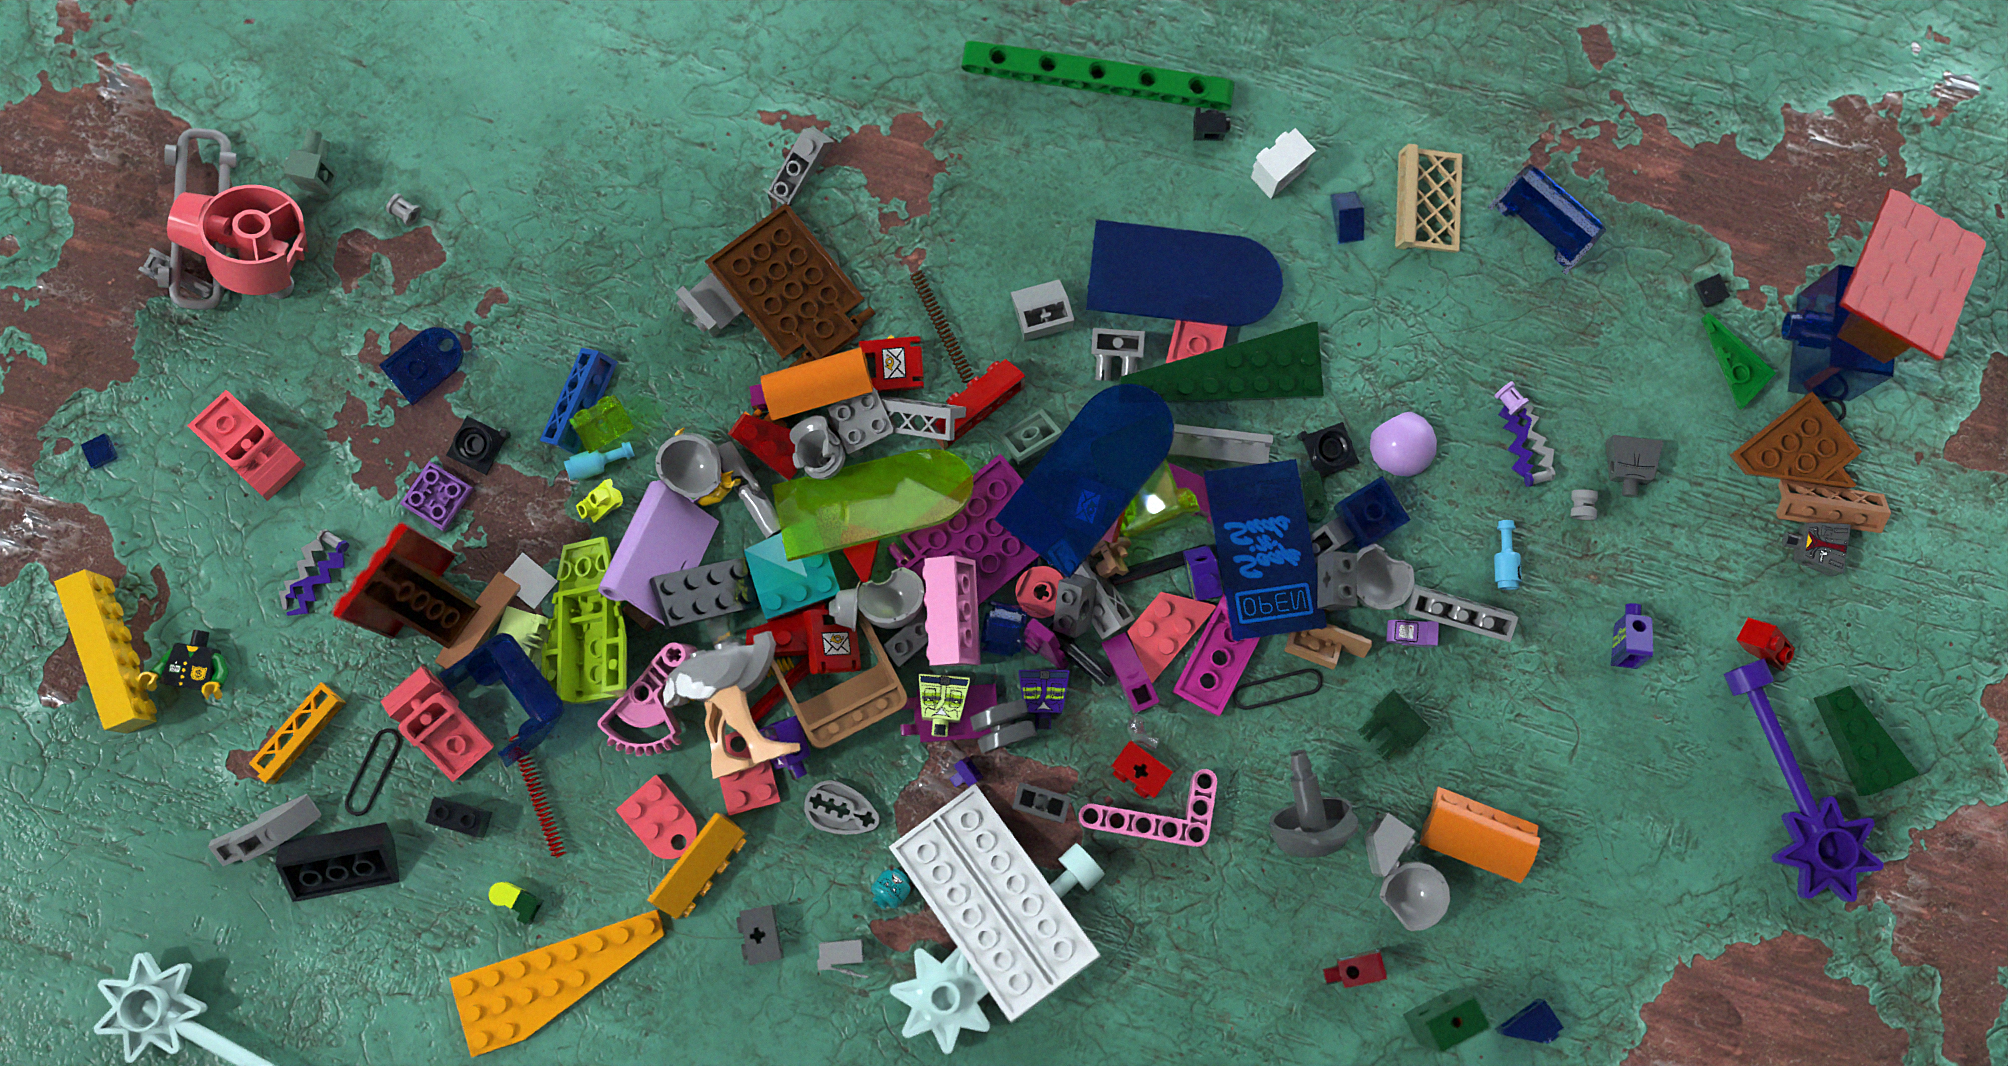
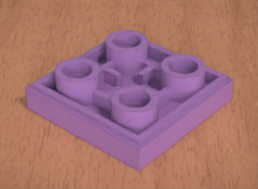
(437, 496)

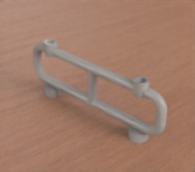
(177, 156)

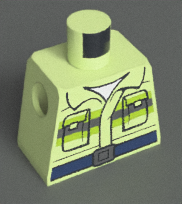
(942, 700)

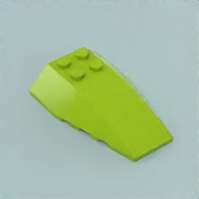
(587, 630)

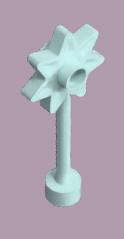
(948, 992)
(156, 1011)

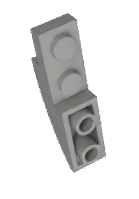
(267, 832)

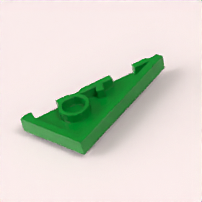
(1740, 365)

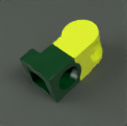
(517, 899)

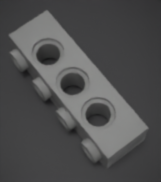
(1461, 613)

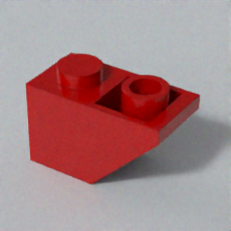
(1766, 642)

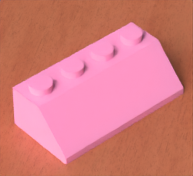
(951, 611)

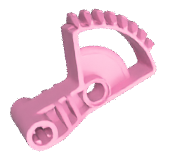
(652, 710)

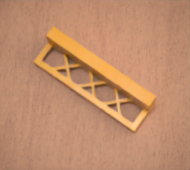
(301, 737)

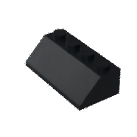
(338, 862)

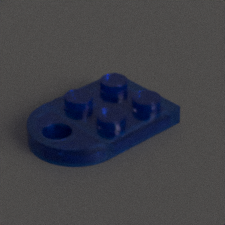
(422, 364)

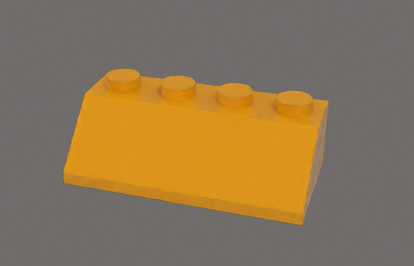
(698, 866)

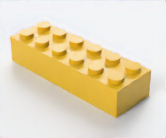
(105, 651)

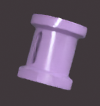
(1511, 398)

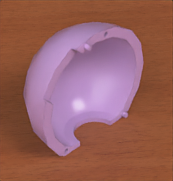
(1404, 445)

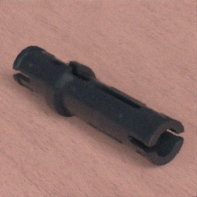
(1081, 658)

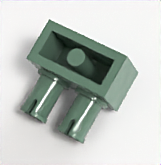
(309, 165)

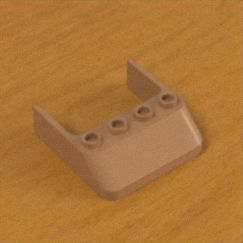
(850, 704)

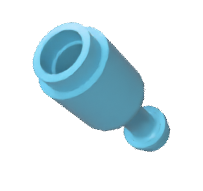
(588, 465)
(1507, 562)

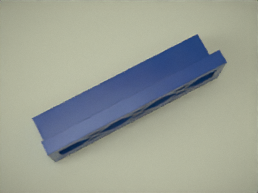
(591, 386)

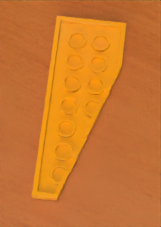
(527, 991)

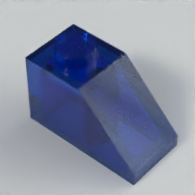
(1533, 1023)

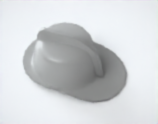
(845, 607)

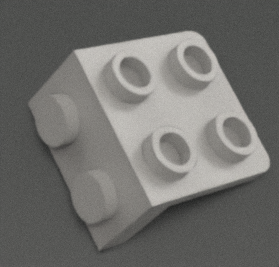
(709, 305)
(860, 422)

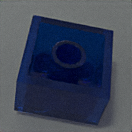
(1372, 513)

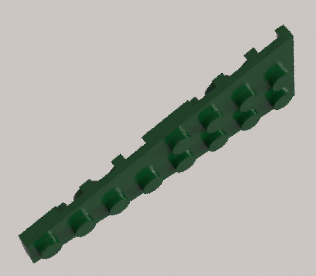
(1257, 369)

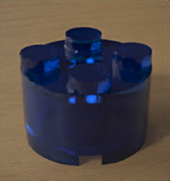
(1002, 629)

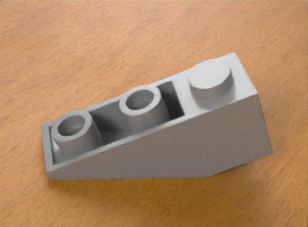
(800, 164)

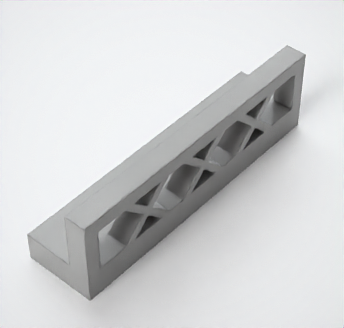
(926, 410)
(1220, 445)
(1105, 613)

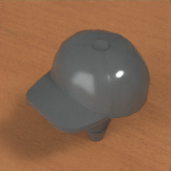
(1313, 823)

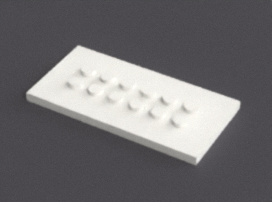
(994, 903)

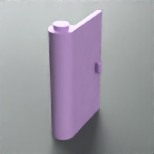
(657, 542)

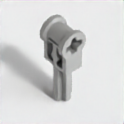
(188, 281)

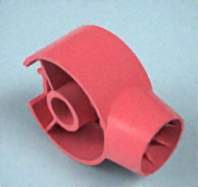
(247, 219)

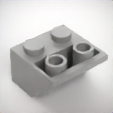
(1042, 310)
(1385, 843)

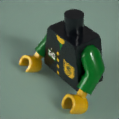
(189, 667)

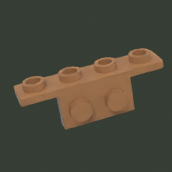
(1325, 645)

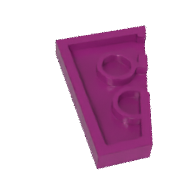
(1043, 641)

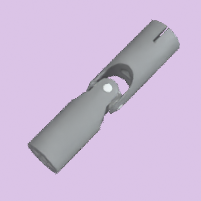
(751, 493)

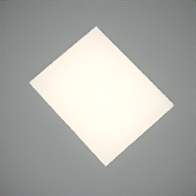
(533, 580)

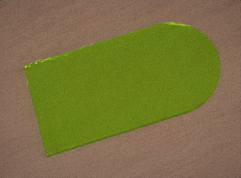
(871, 501)

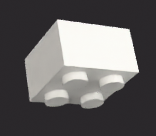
(1282, 162)

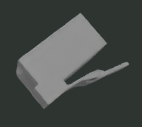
(841, 953)

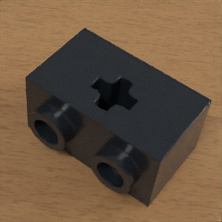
(458, 817)

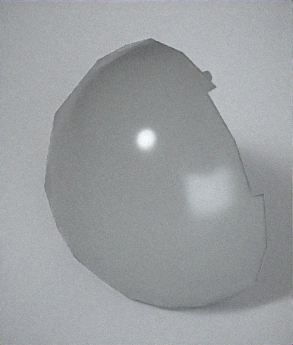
(689, 464)
(1382, 580)
(892, 601)
(1416, 895)

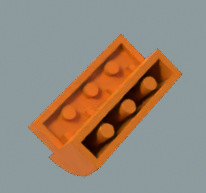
(816, 383)
(1480, 835)

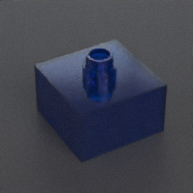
(1818, 356)

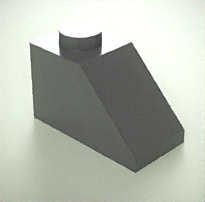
(1330, 537)

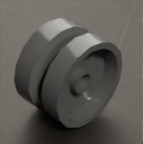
(1002, 725)

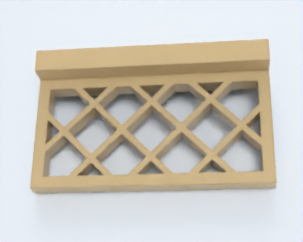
(1409, 192)

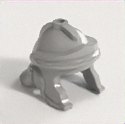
(817, 448)

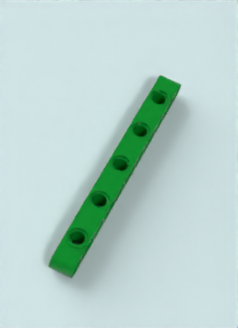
(1077, 72)

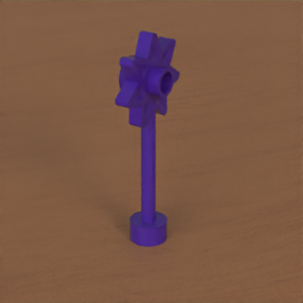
(1822, 843)

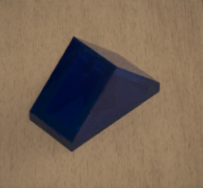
(1348, 217)

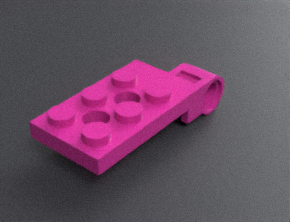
(1214, 638)

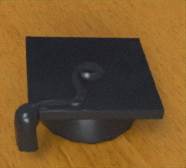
(477, 445)
(1329, 449)

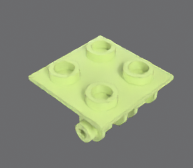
(527, 630)

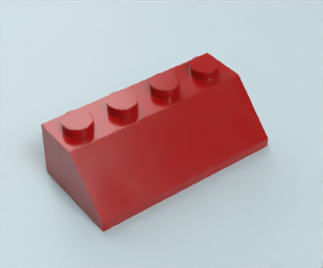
(983, 398)

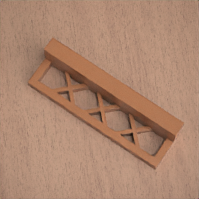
(1833, 509)

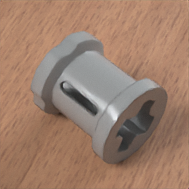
(403, 209)

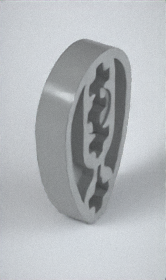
(842, 794)

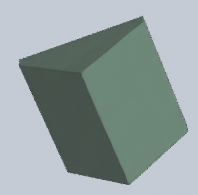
(1030, 438)

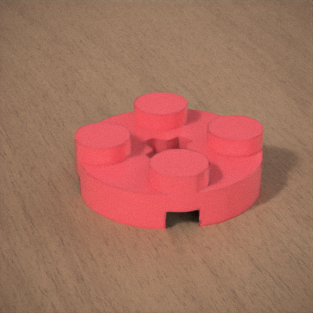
(1028, 597)

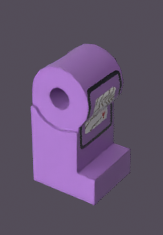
(1413, 633)

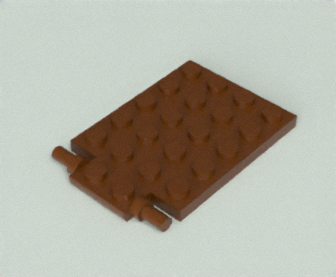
(790, 288)

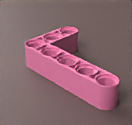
(1156, 821)

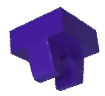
(966, 772)

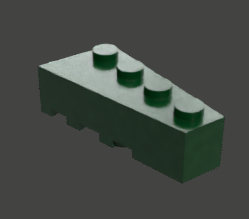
(1862, 743)

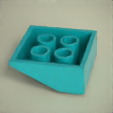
(791, 585)

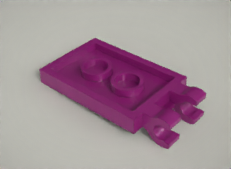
(977, 700)

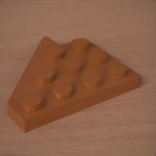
(1800, 447)

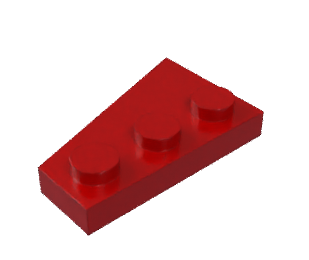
(767, 442)
(787, 633)

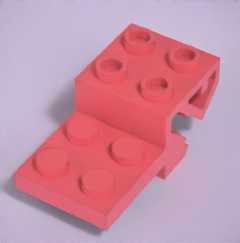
(246, 445)
(435, 723)

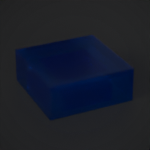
(99, 451)

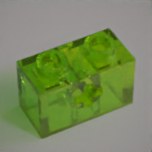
(614, 423)

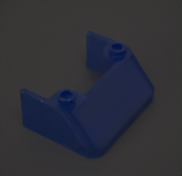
(1551, 214)
(506, 660)

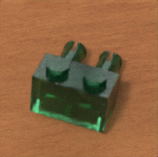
(1399, 719)

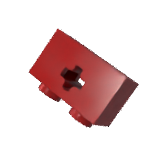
(1156, 772)

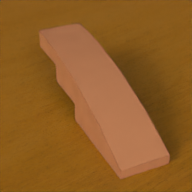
(493, 604)

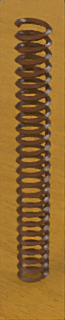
(942, 327)

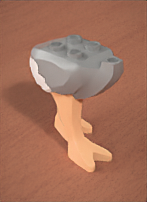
(721, 682)

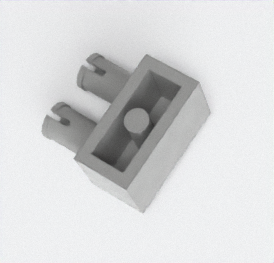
(1112, 343)

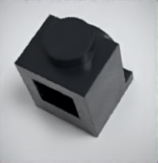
(1210, 125)

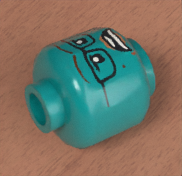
(890, 889)

